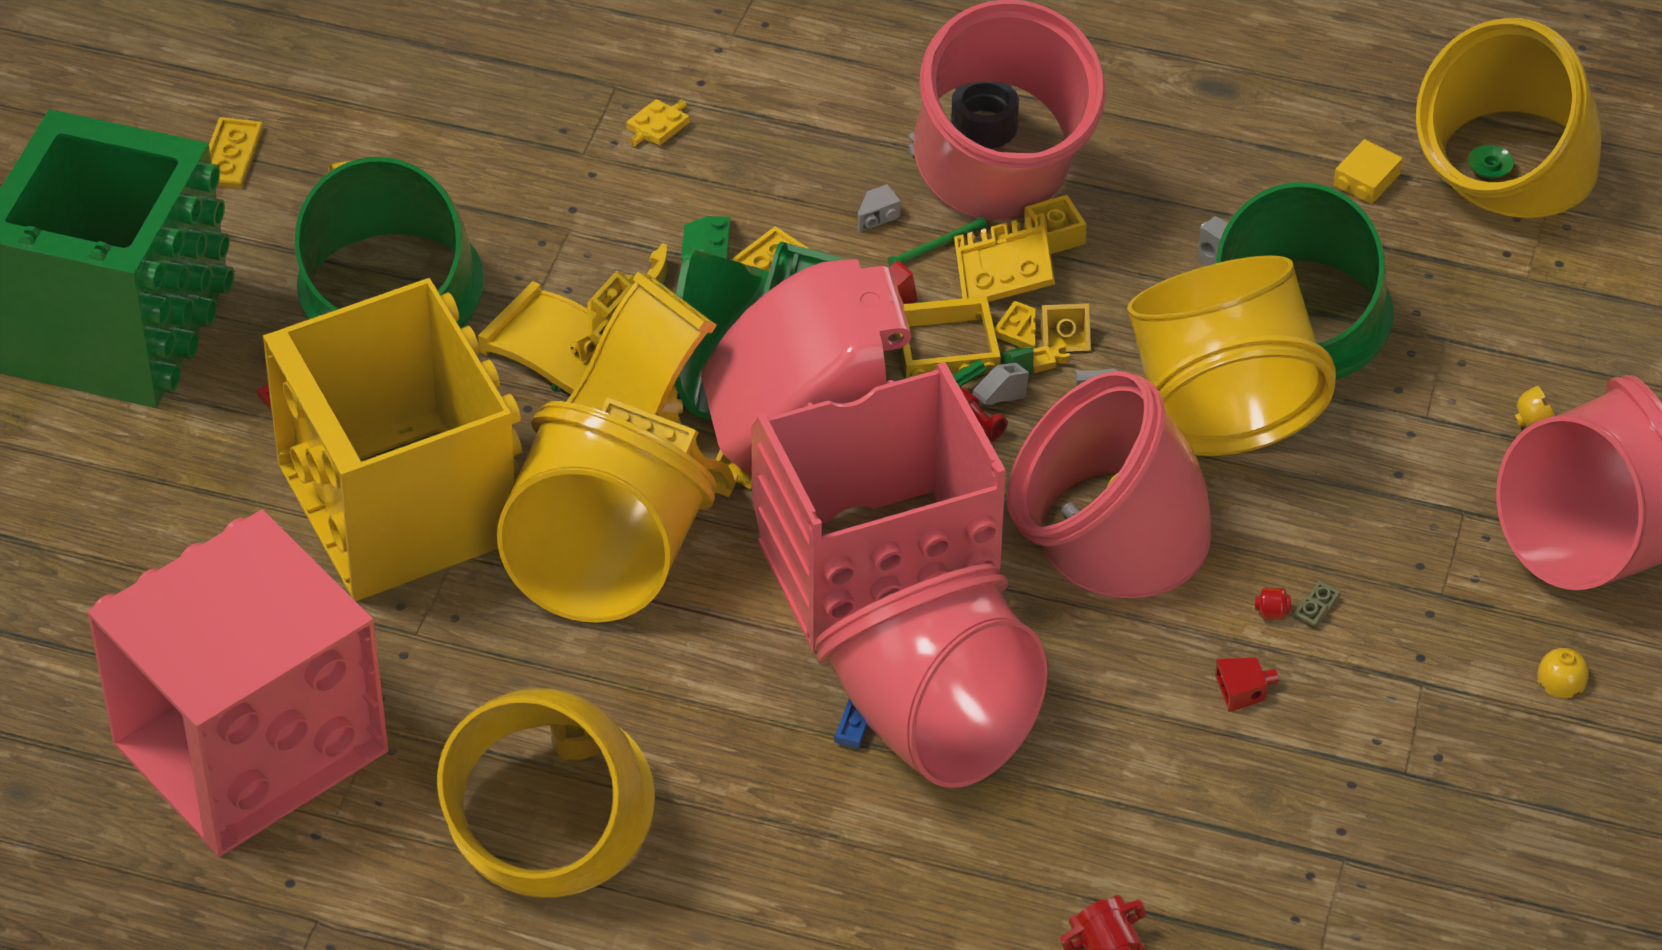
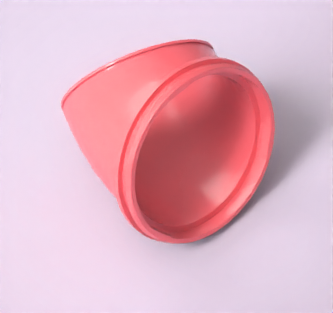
(1587, 489)
(1148, 523)
(942, 673)

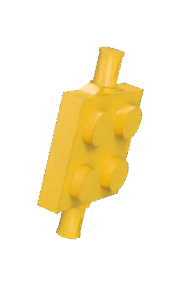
(657, 122)

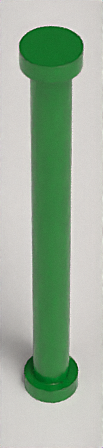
(980, 223)

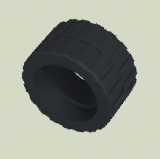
(986, 130)

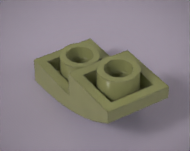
(1317, 604)

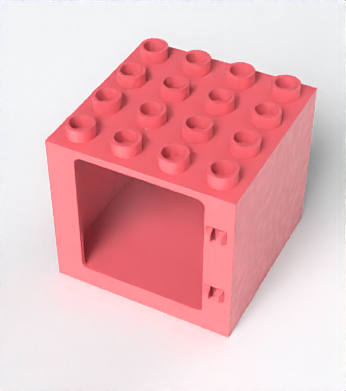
(240, 680)

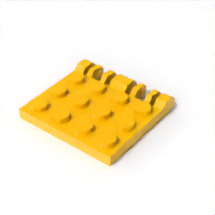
(1006, 262)

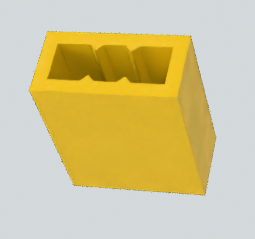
(1367, 171)

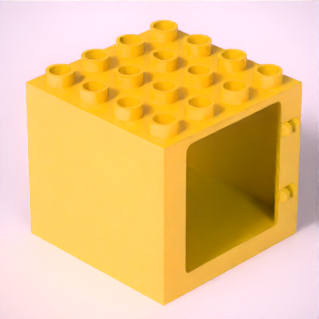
(357, 389)

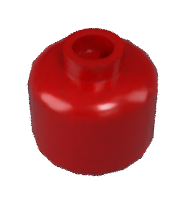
(1273, 603)

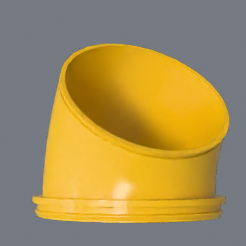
(1513, 69)
(1233, 354)
(598, 513)
(628, 768)

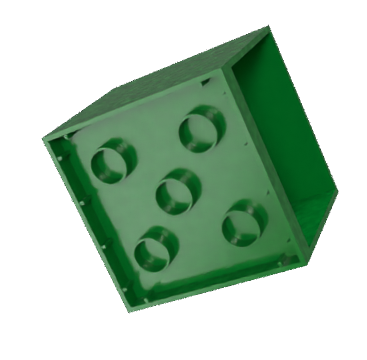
(109, 257)

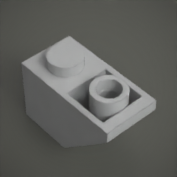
(878, 208)
(1003, 384)

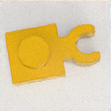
(1046, 359)

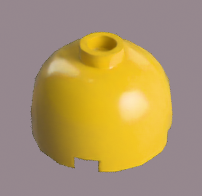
(1532, 407)
(1563, 673)

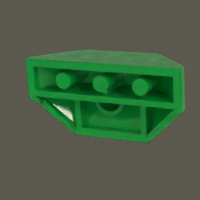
(708, 235)

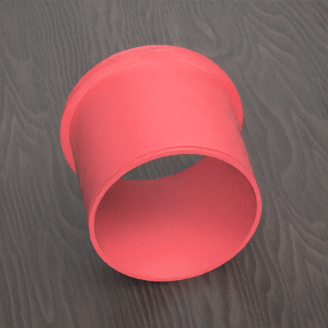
(1018, 47)

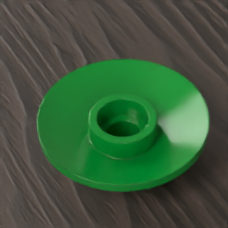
(1491, 161)

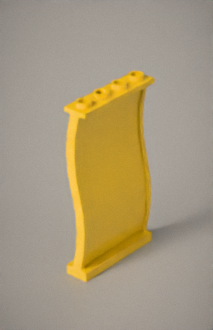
(538, 334)
(642, 348)
(679, 436)

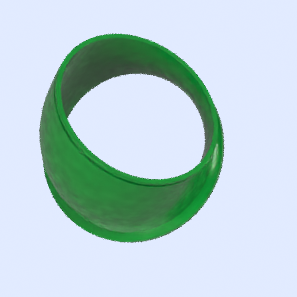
(381, 199)
(1324, 228)

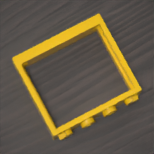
(949, 312)

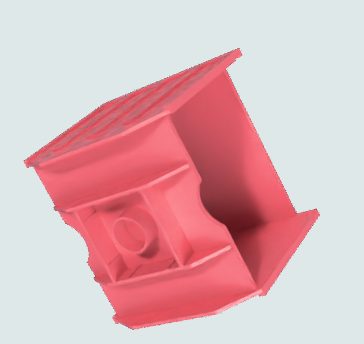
(874, 453)

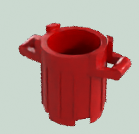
(1105, 926)

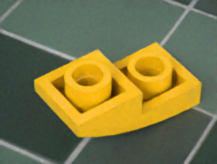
(659, 263)

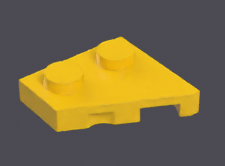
(1017, 326)

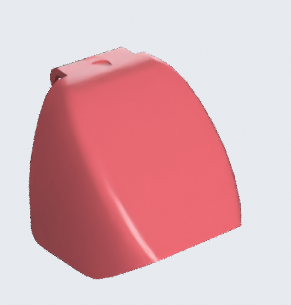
(802, 345)

